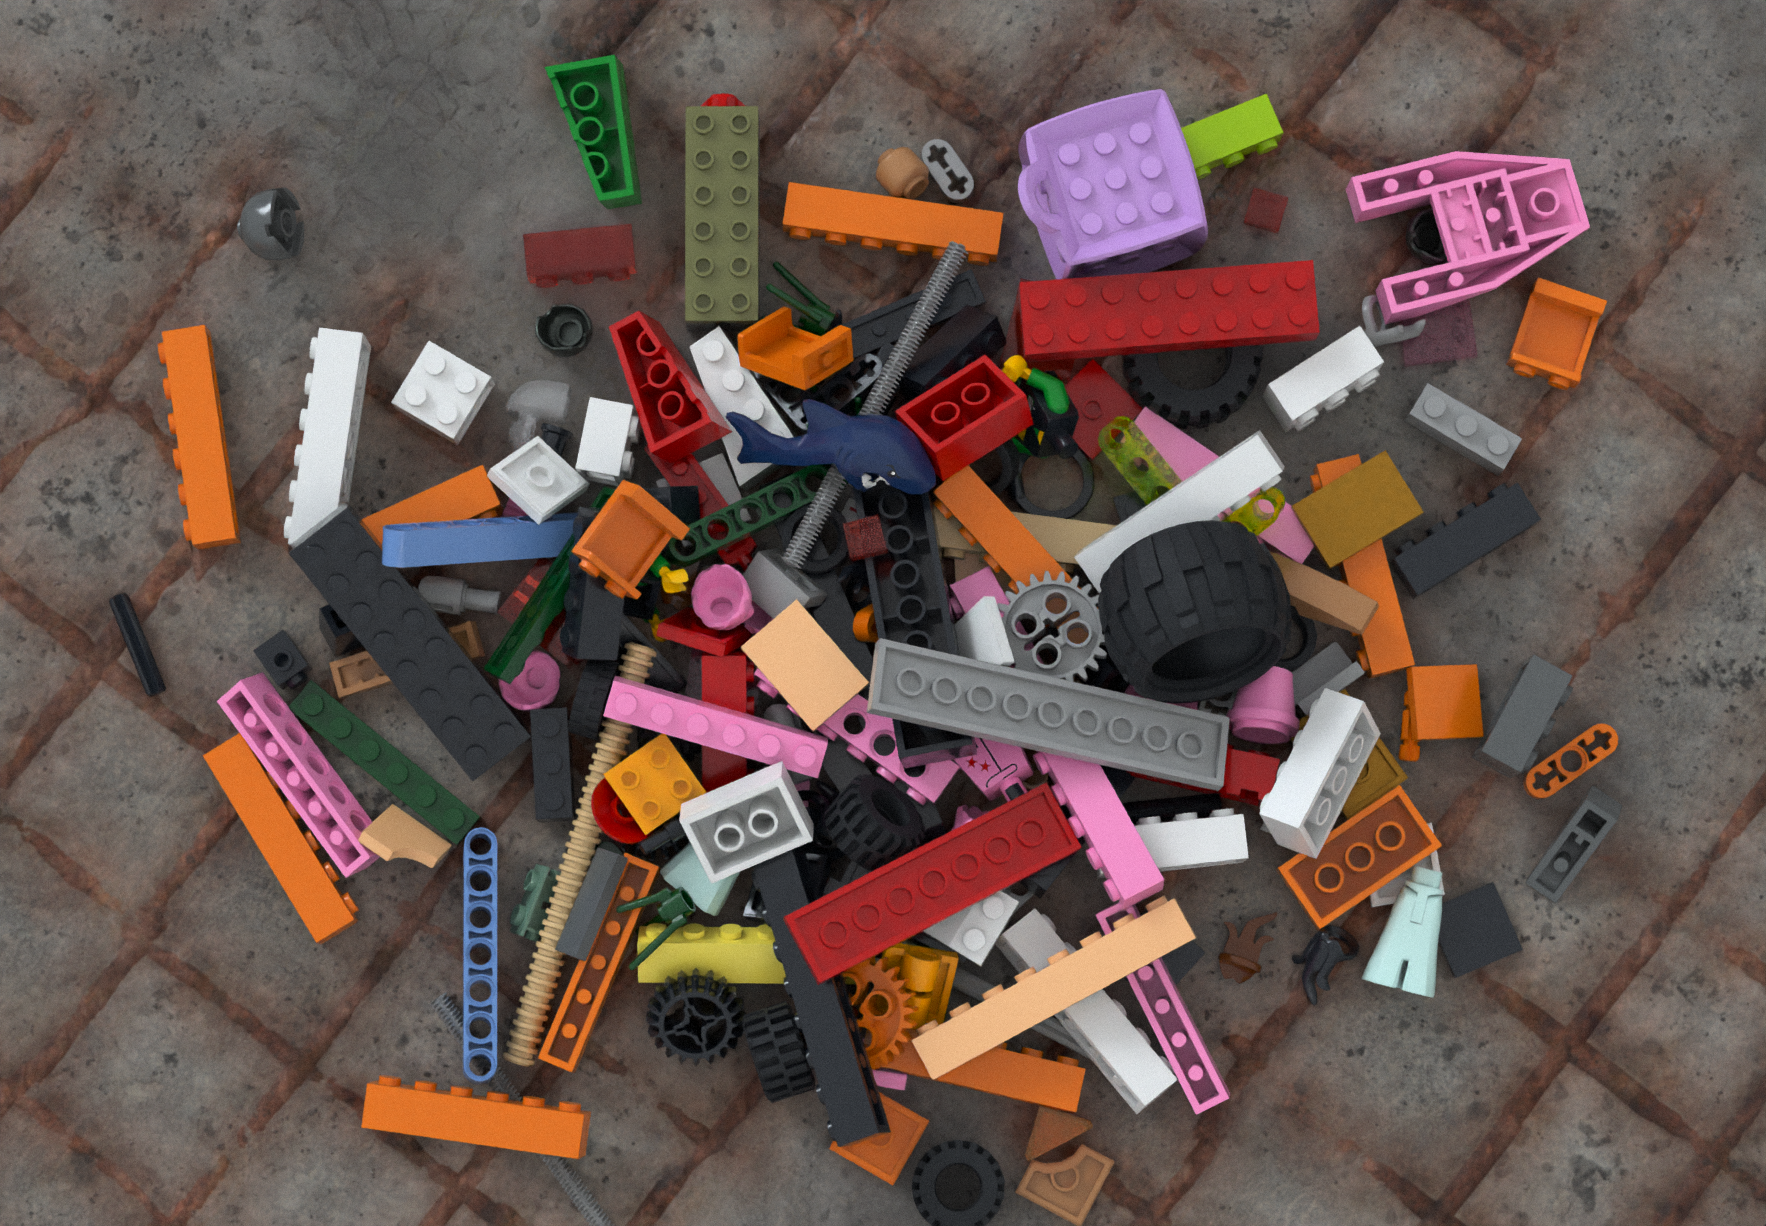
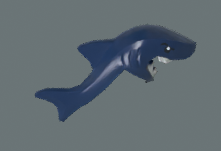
(860, 446)

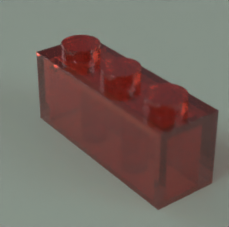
(580, 255)

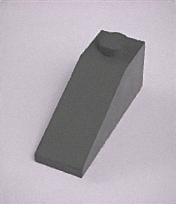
(1574, 843)

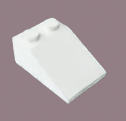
(976, 928)

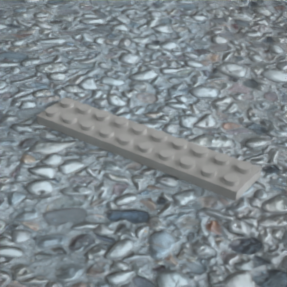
(1048, 714)

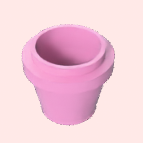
(1265, 709)

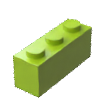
(1232, 134)

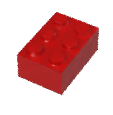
(966, 416)

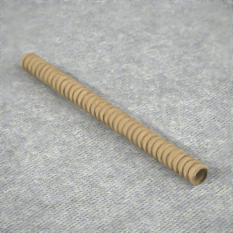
(573, 872)

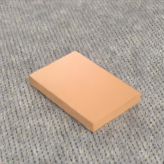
(804, 665)

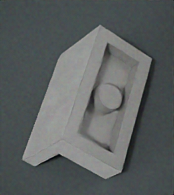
(778, 585)
(1327, 670)

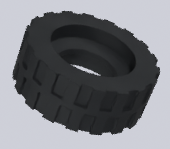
(592, 698)

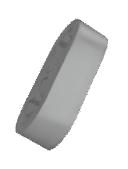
(954, 166)

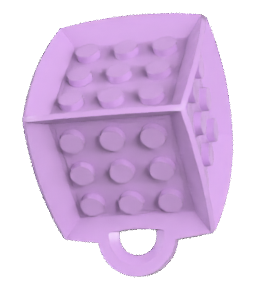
(1112, 188)

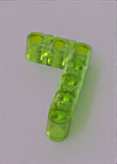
(1162, 474)

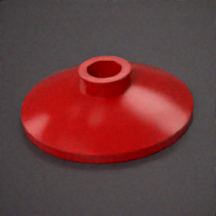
(604, 809)

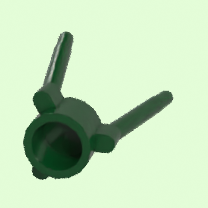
(814, 318)
(673, 908)

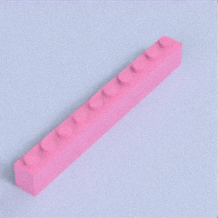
(1082, 788)

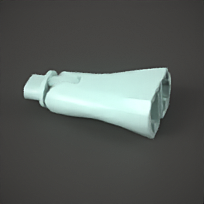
(687, 871)
(1410, 939)

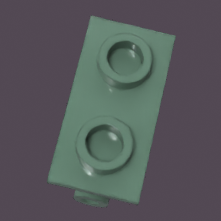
(529, 914)

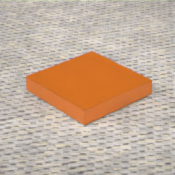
(1444, 702)
(889, 1152)

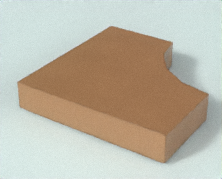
(1066, 1186)

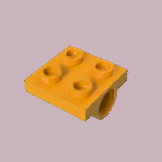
(654, 783)
(930, 976)

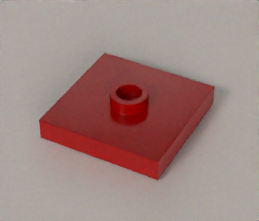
(1097, 402)
(688, 629)

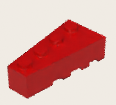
(665, 392)
(726, 685)
(1246, 777)

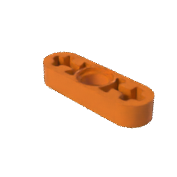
(1586, 737)

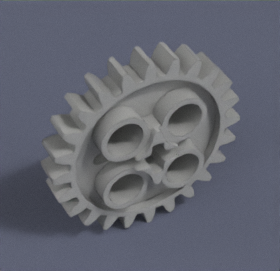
(1031, 604)

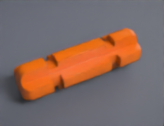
(1408, 750)

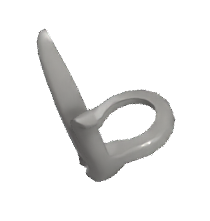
(1386, 335)

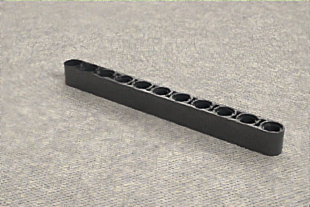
(837, 621)

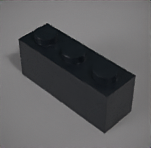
(952, 348)
(552, 765)

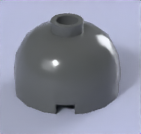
(271, 226)

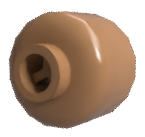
(902, 173)

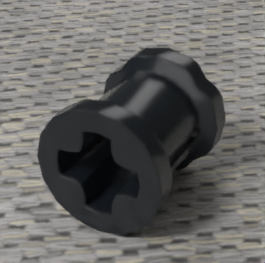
(555, 437)

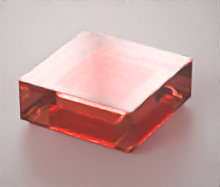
(1265, 210)
(865, 537)

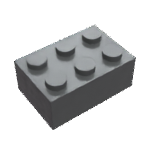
(1524, 717)

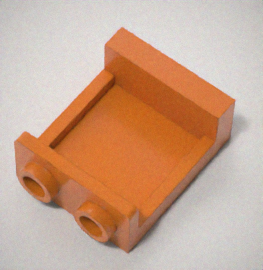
(1555, 334)
(791, 354)
(627, 539)

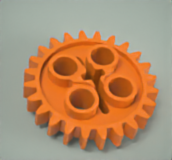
(887, 1027)

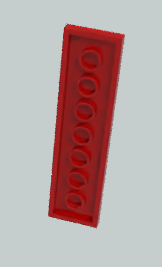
(932, 883)

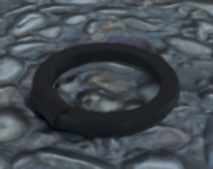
(1018, 493)

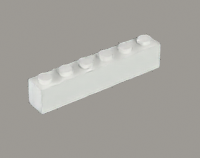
(1198, 498)
(1096, 1021)

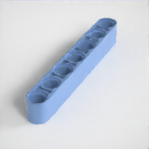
(475, 540)
(485, 938)

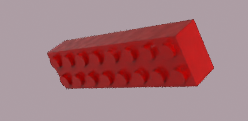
(1168, 311)

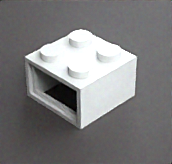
(443, 393)
(607, 442)

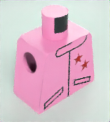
(997, 769)

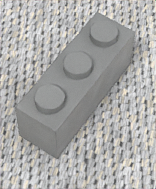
(1463, 429)

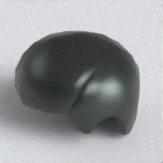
(1424, 238)
(564, 330)

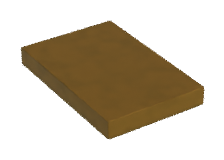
(1357, 509)
(1376, 779)

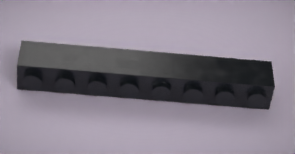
(822, 1010)

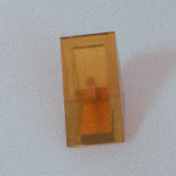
(1053, 1129)

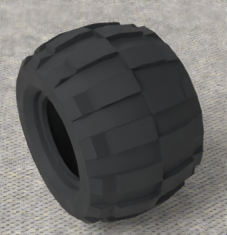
(1194, 611)

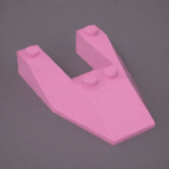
(1491, 215)

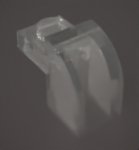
(537, 401)

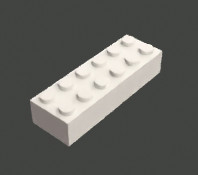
(329, 428)

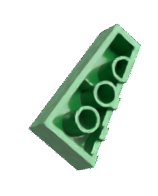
(600, 122)

